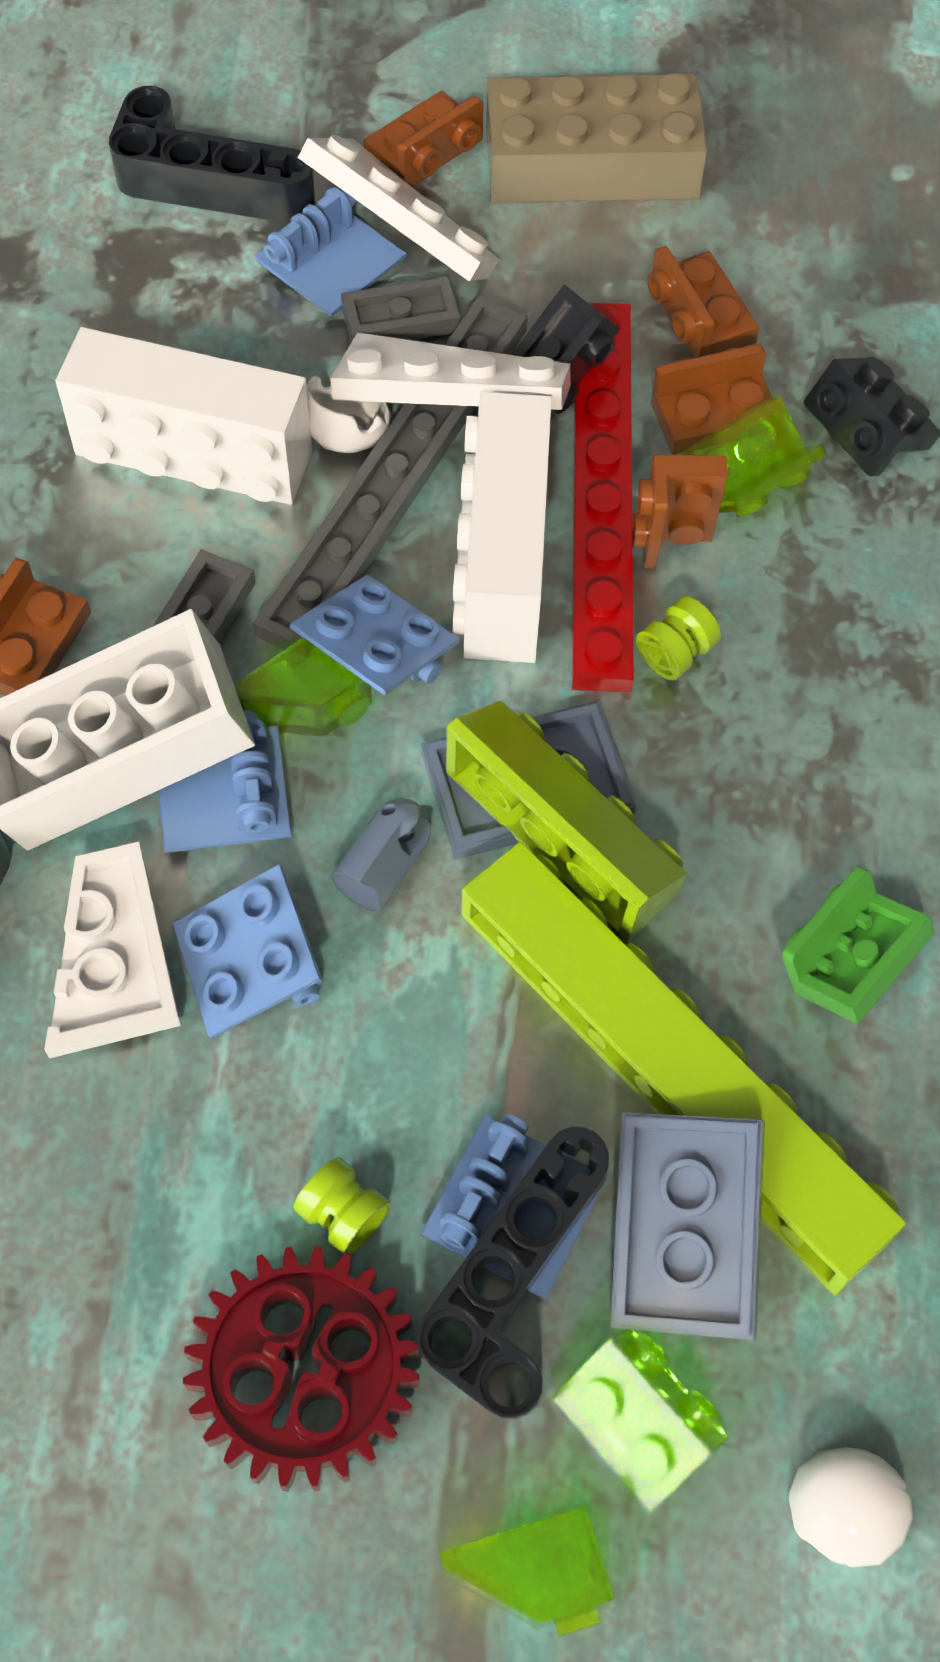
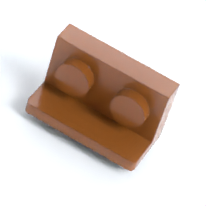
(428, 136)
(700, 303)
(707, 393)
(678, 502)
(35, 626)

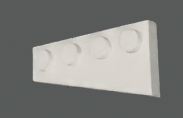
(399, 204)
(430, 373)

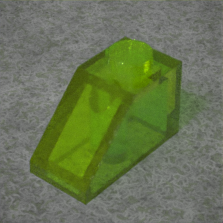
(304, 692)
(537, 1572)

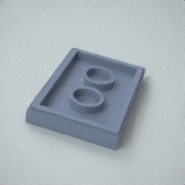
(573, 731)
(688, 1225)

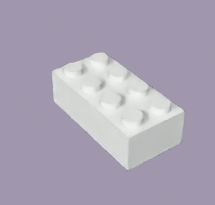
(186, 415)
(502, 527)
(116, 729)

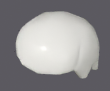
(344, 424)
(851, 1506)

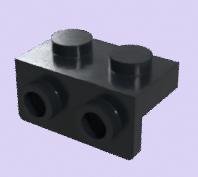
(570, 334)
(870, 413)

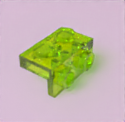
(760, 454)
(641, 1416)

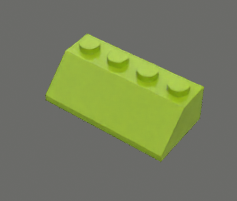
(563, 816)

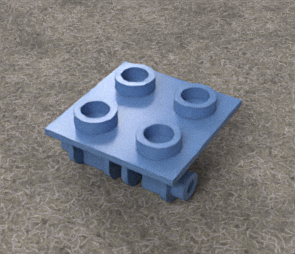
(329, 252)
(377, 635)
(230, 800)
(248, 952)
(484, 1182)

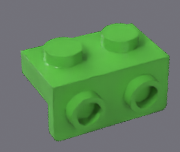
(854, 947)

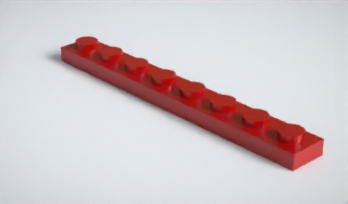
(604, 519)

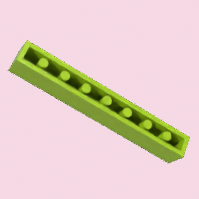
(676, 1060)

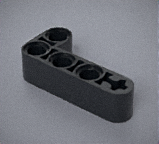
(203, 169)
(525, 1259)

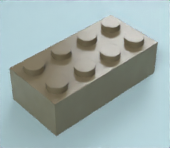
(594, 138)

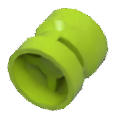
(673, 642)
(342, 1206)

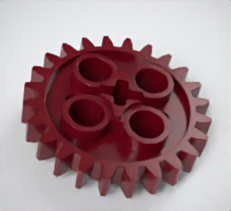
(362, 1388)

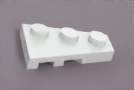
(113, 957)

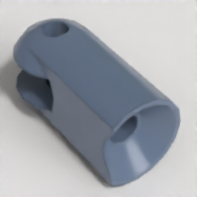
(383, 854)

